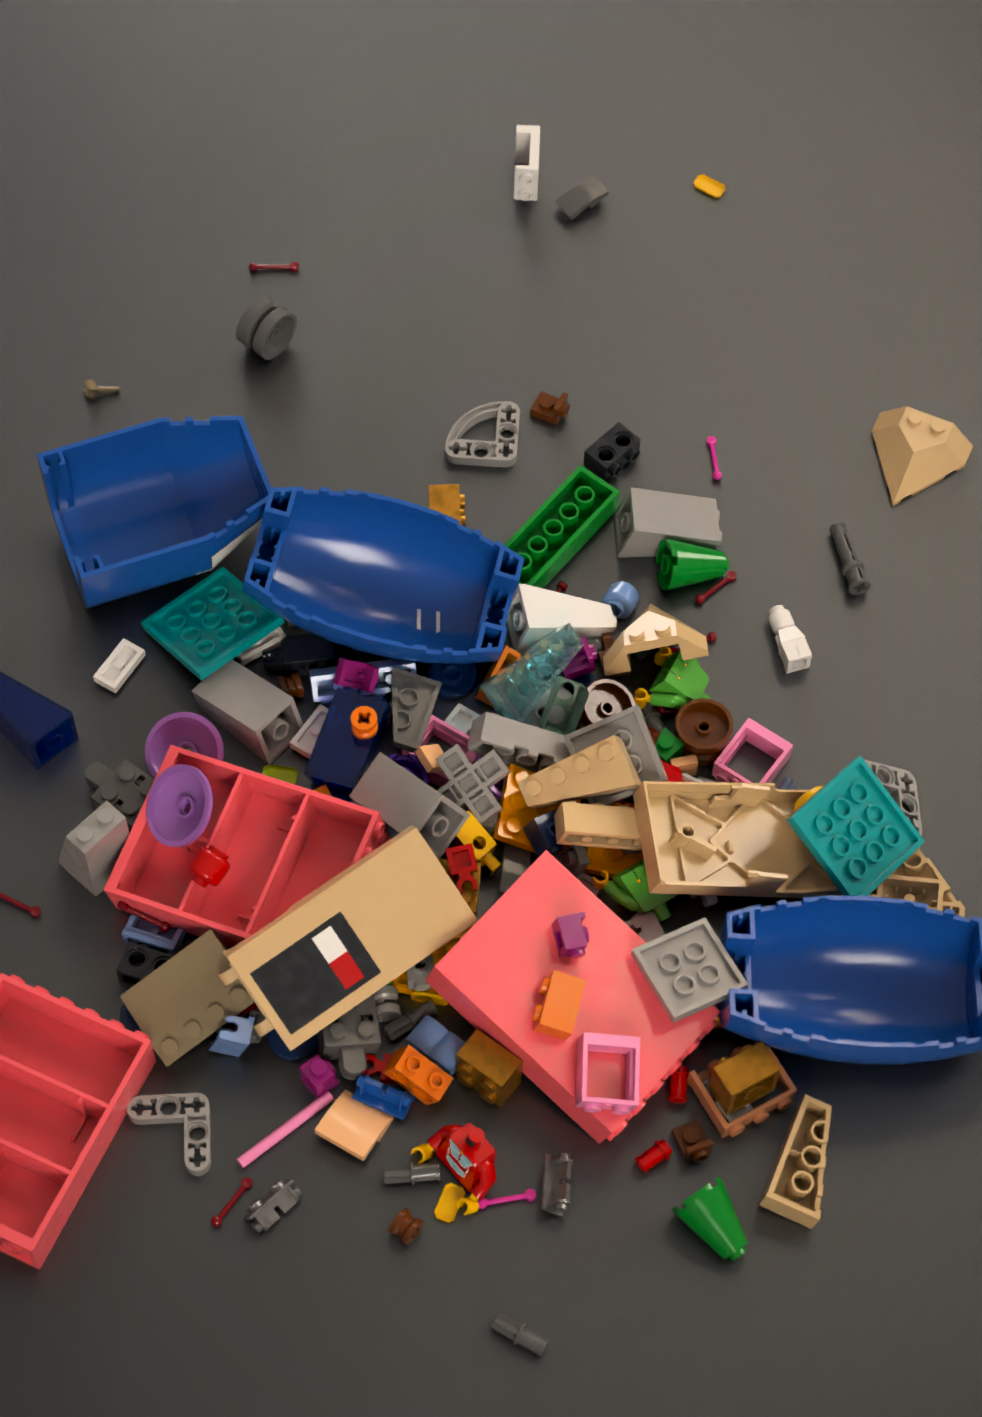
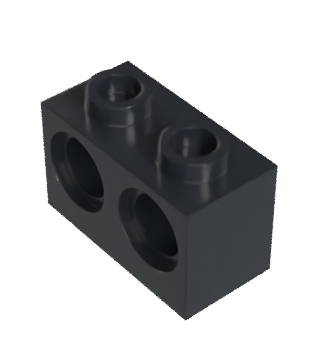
(609, 448)
(152, 960)

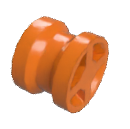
(364, 729)

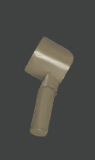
(93, 391)

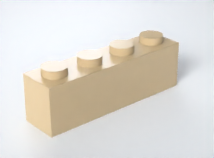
(597, 826)

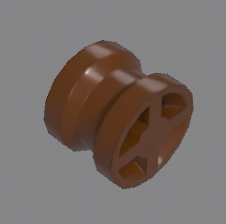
(291, 685)
(406, 1226)

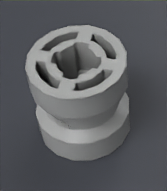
(386, 1004)

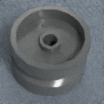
(266, 327)

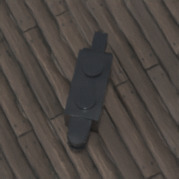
(304, 653)

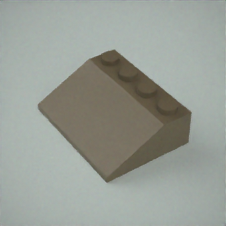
(186, 998)

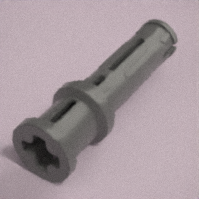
(852, 567)

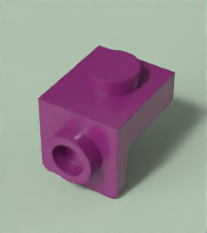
(582, 662)
(356, 674)

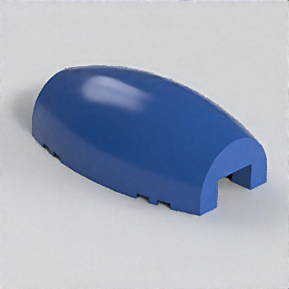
(366, 562)
(856, 979)

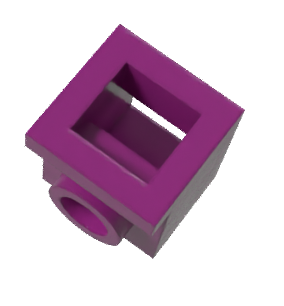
(571, 935)
(318, 1076)

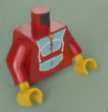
(467, 1157)

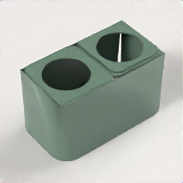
(572, 716)

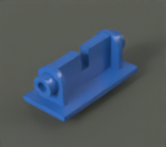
(383, 1097)

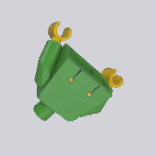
(675, 683)
(632, 891)

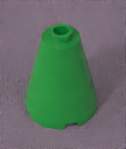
(688, 564)
(714, 1220)

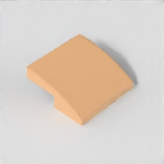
(353, 1125)

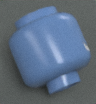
(622, 598)

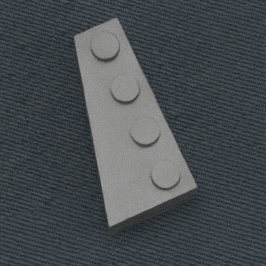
(517, 742)

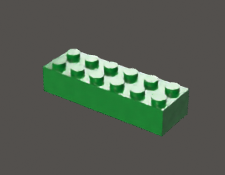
(563, 526)

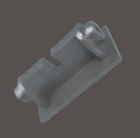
(555, 1191)
(263, 1211)

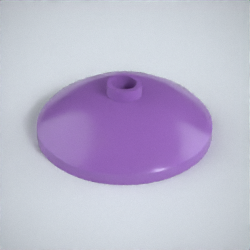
(183, 731)
(179, 805)

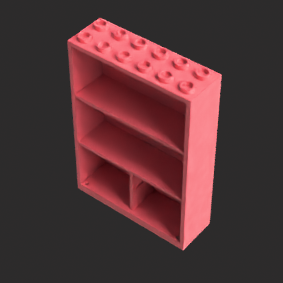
(278, 846)
(496, 982)
(60, 1107)

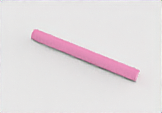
(285, 1129)

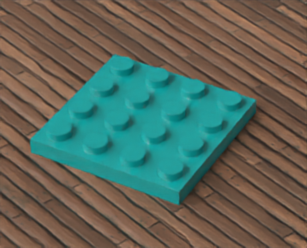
(211, 623)
(856, 830)

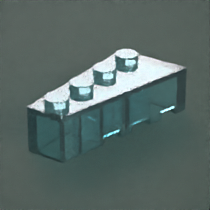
(525, 680)

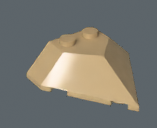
(917, 450)
(651, 631)
(919, 882)

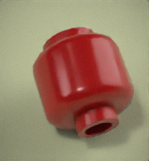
(209, 866)

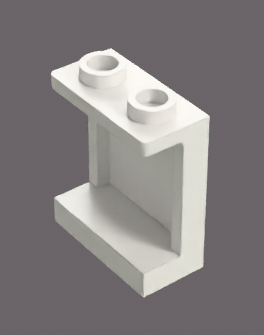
(527, 153)

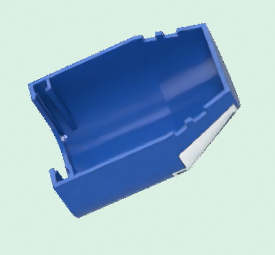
(153, 502)

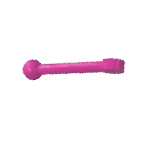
(711, 442)
(529, 1195)

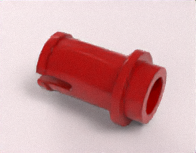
(678, 1085)
(654, 1155)

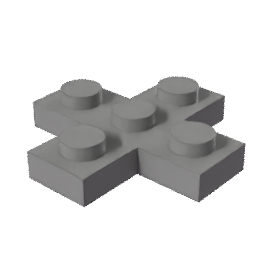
(471, 782)

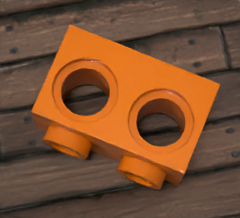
(418, 1075)

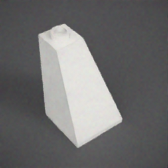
(540, 611)

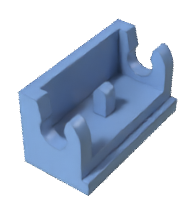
(142, 931)
(235, 1040)

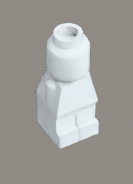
(790, 640)

